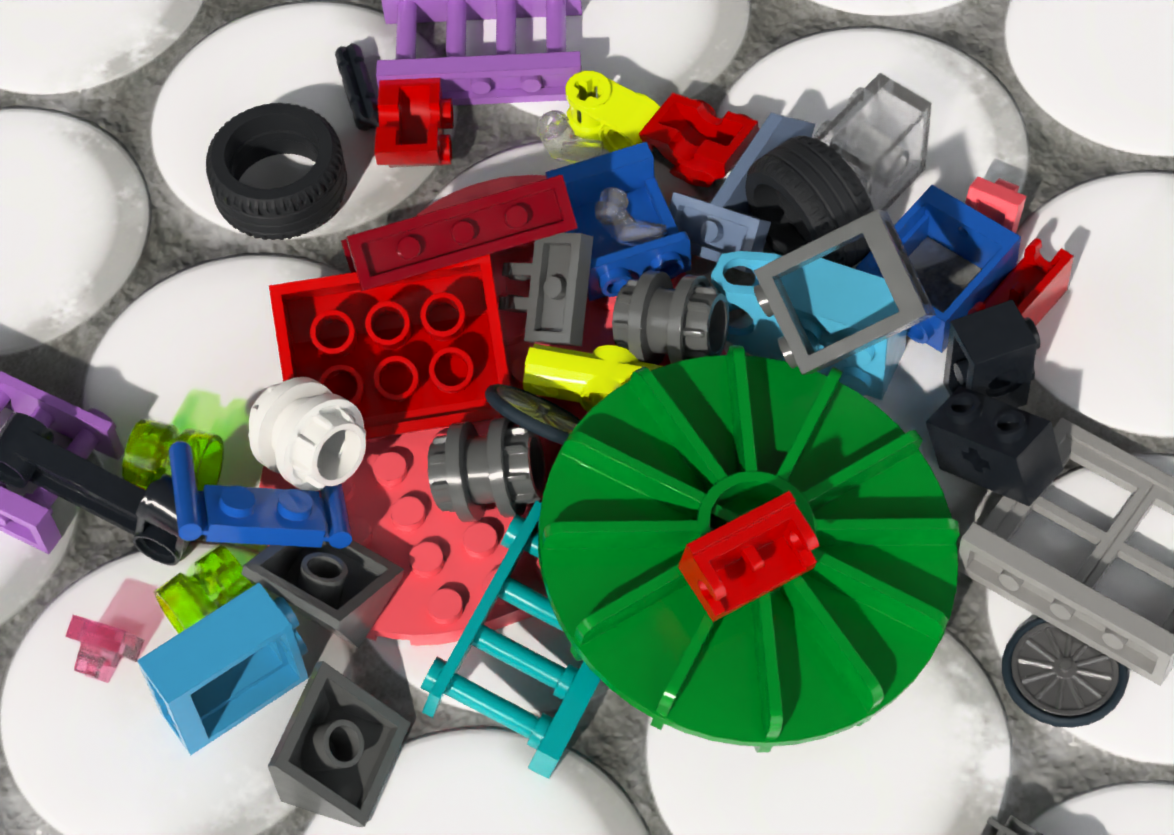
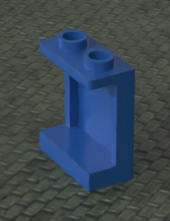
(612, 262)

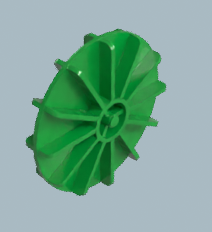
(691, 453)

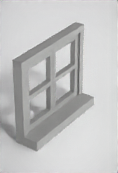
(1070, 601)

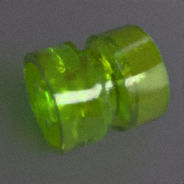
(148, 453)
(186, 597)

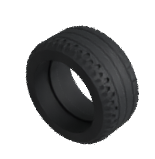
(269, 132)
(806, 195)

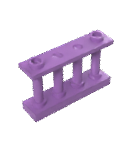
(485, 78)
(30, 516)

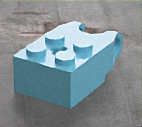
(830, 305)

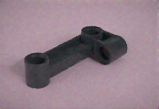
(148, 514)

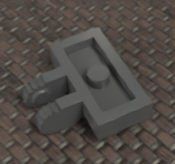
(556, 289)

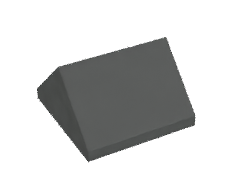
(328, 585)
(336, 748)

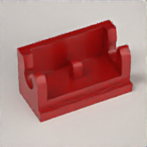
(1033, 283)
(749, 556)

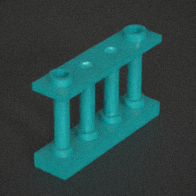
(571, 684)

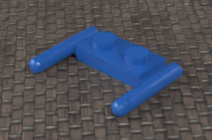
(254, 513)

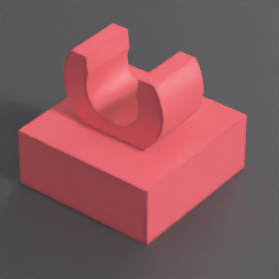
(997, 201)

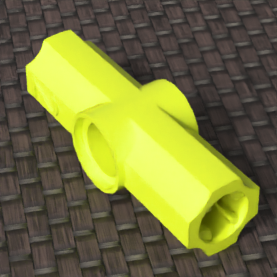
(579, 374)

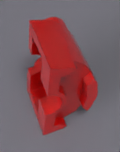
(413, 123)
(698, 140)

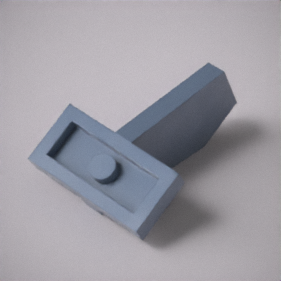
(727, 221)

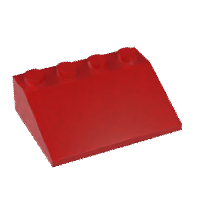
(401, 351)

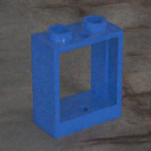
(964, 233)

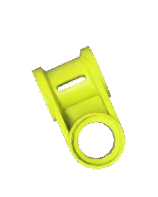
(613, 117)

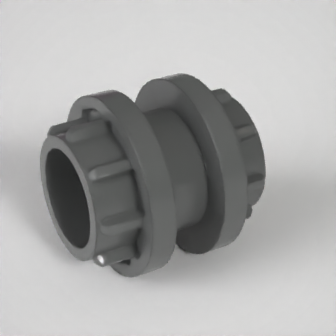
(663, 320)
(492, 468)

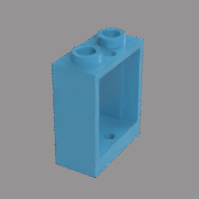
(226, 667)

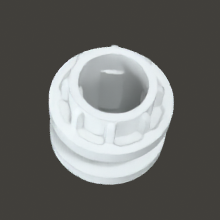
(307, 434)

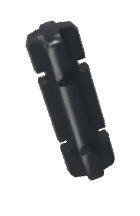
(358, 86)

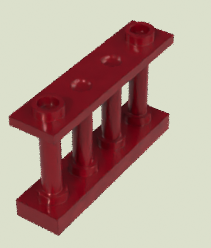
(459, 233)

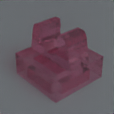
(101, 647)

